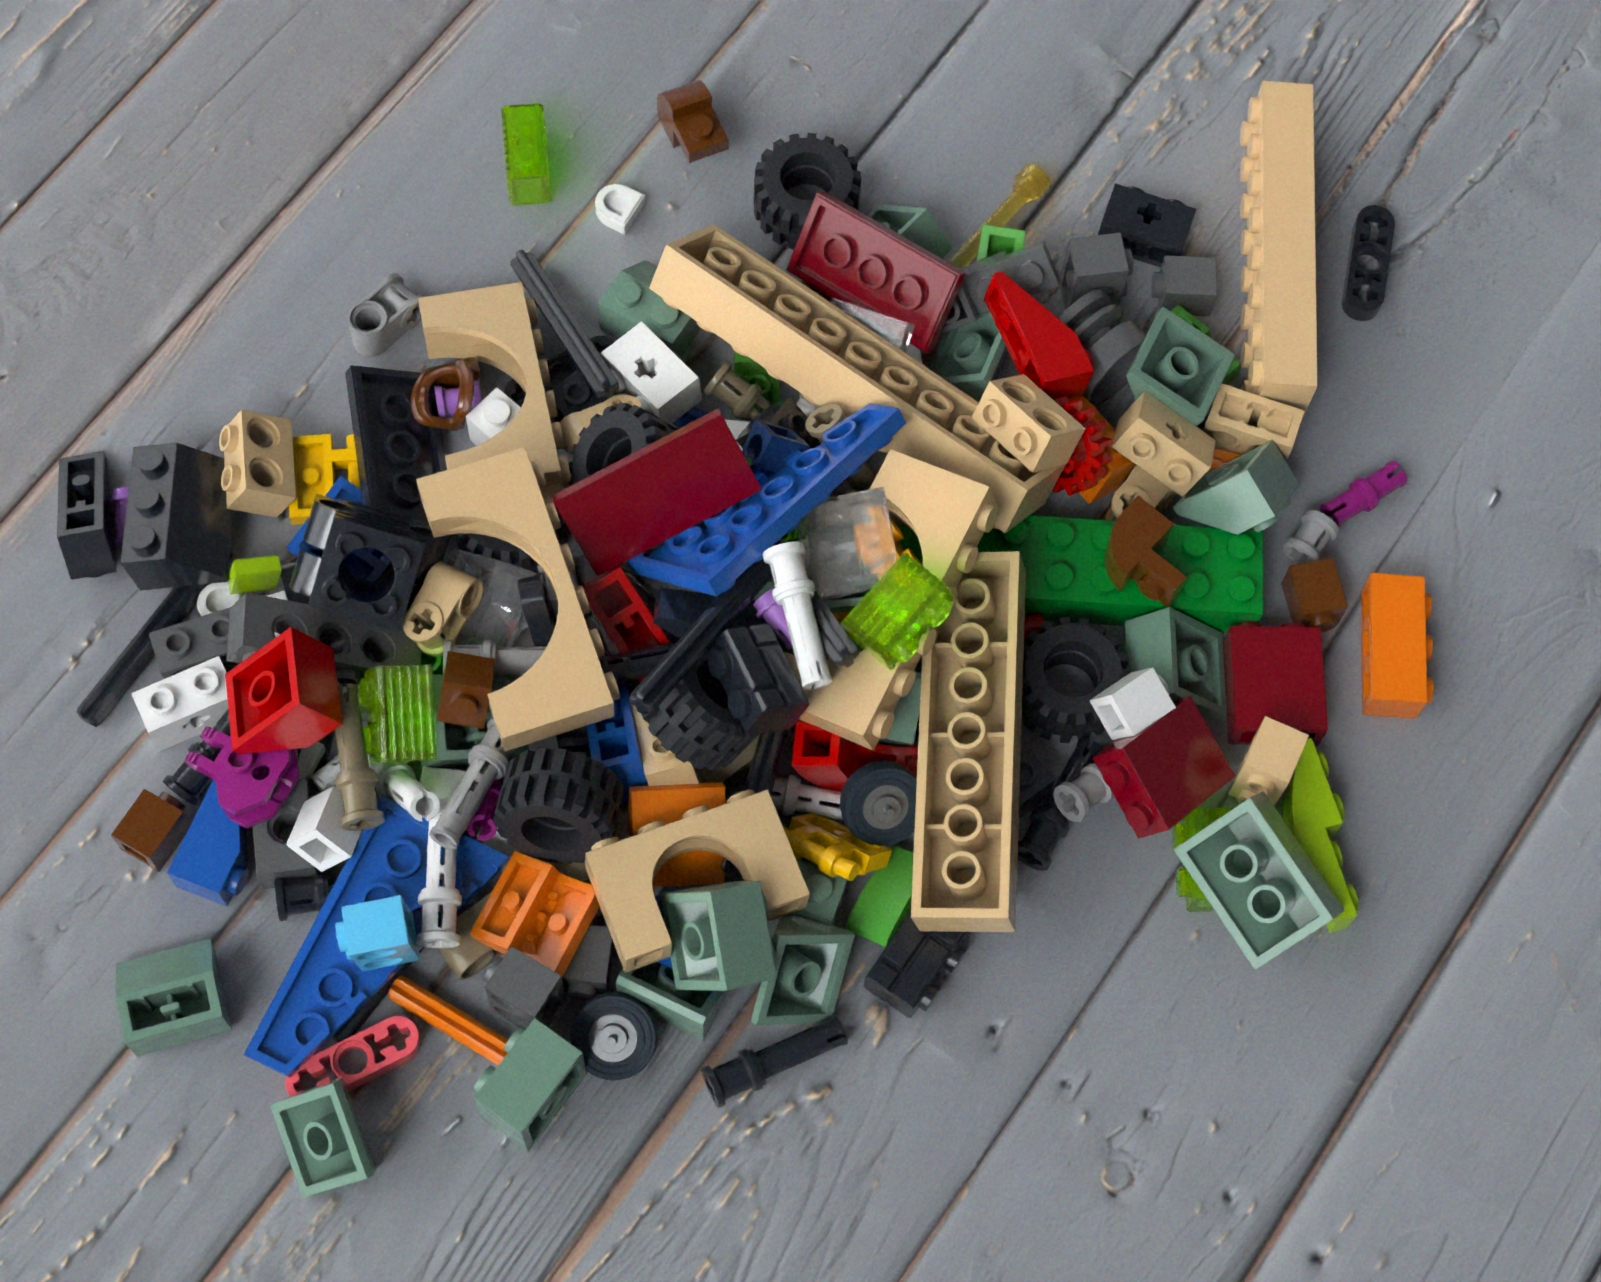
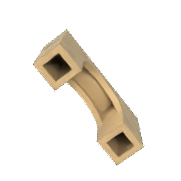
(742, 831)

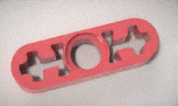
(380, 1033)

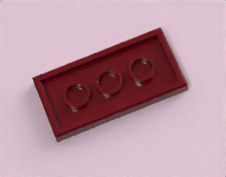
(875, 268)
(657, 492)

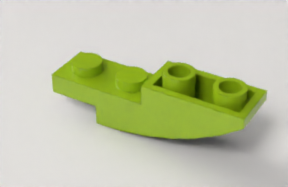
(1313, 819)

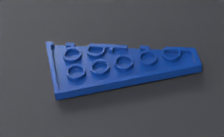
(728, 543)
(322, 984)

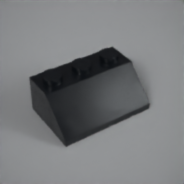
(176, 518)

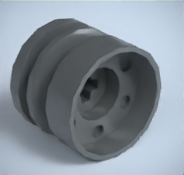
(1109, 343)

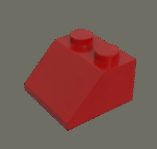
(283, 695)

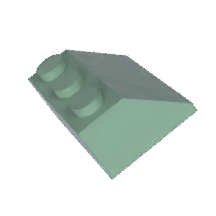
(1259, 880)

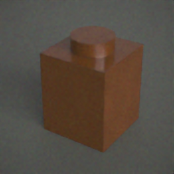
(1314, 594)
(465, 689)
(152, 828)

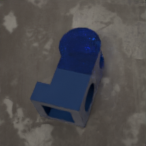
(768, 446)

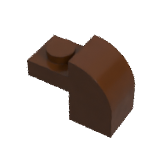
(691, 121)
(1133, 553)

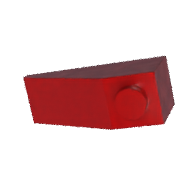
(1038, 340)
(622, 612)

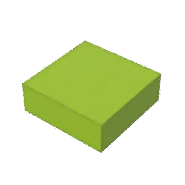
(254, 574)

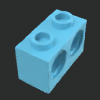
(378, 933)

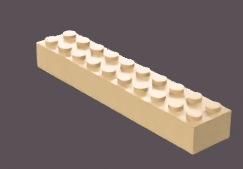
(840, 362)

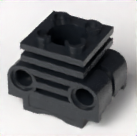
(347, 525)

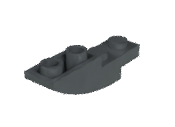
(1029, 268)

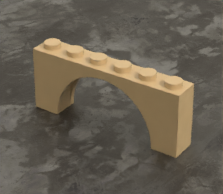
(497, 330)
(505, 501)
(949, 520)

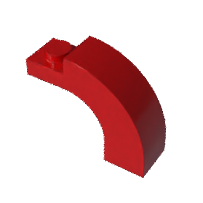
(830, 759)

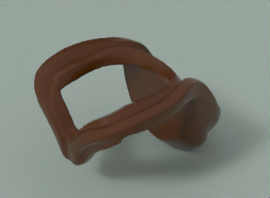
(450, 375)

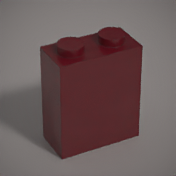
(1274, 676)
(1165, 769)

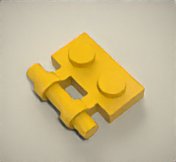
(315, 470)
(834, 847)

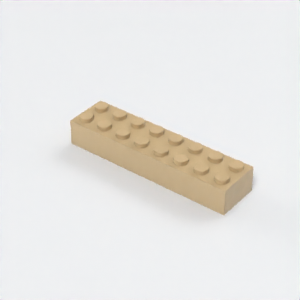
(1279, 245)
(971, 755)

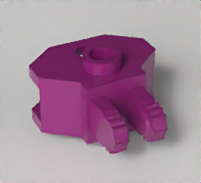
(247, 779)

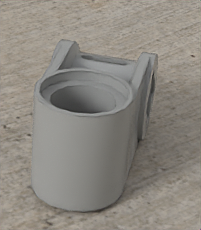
(390, 309)

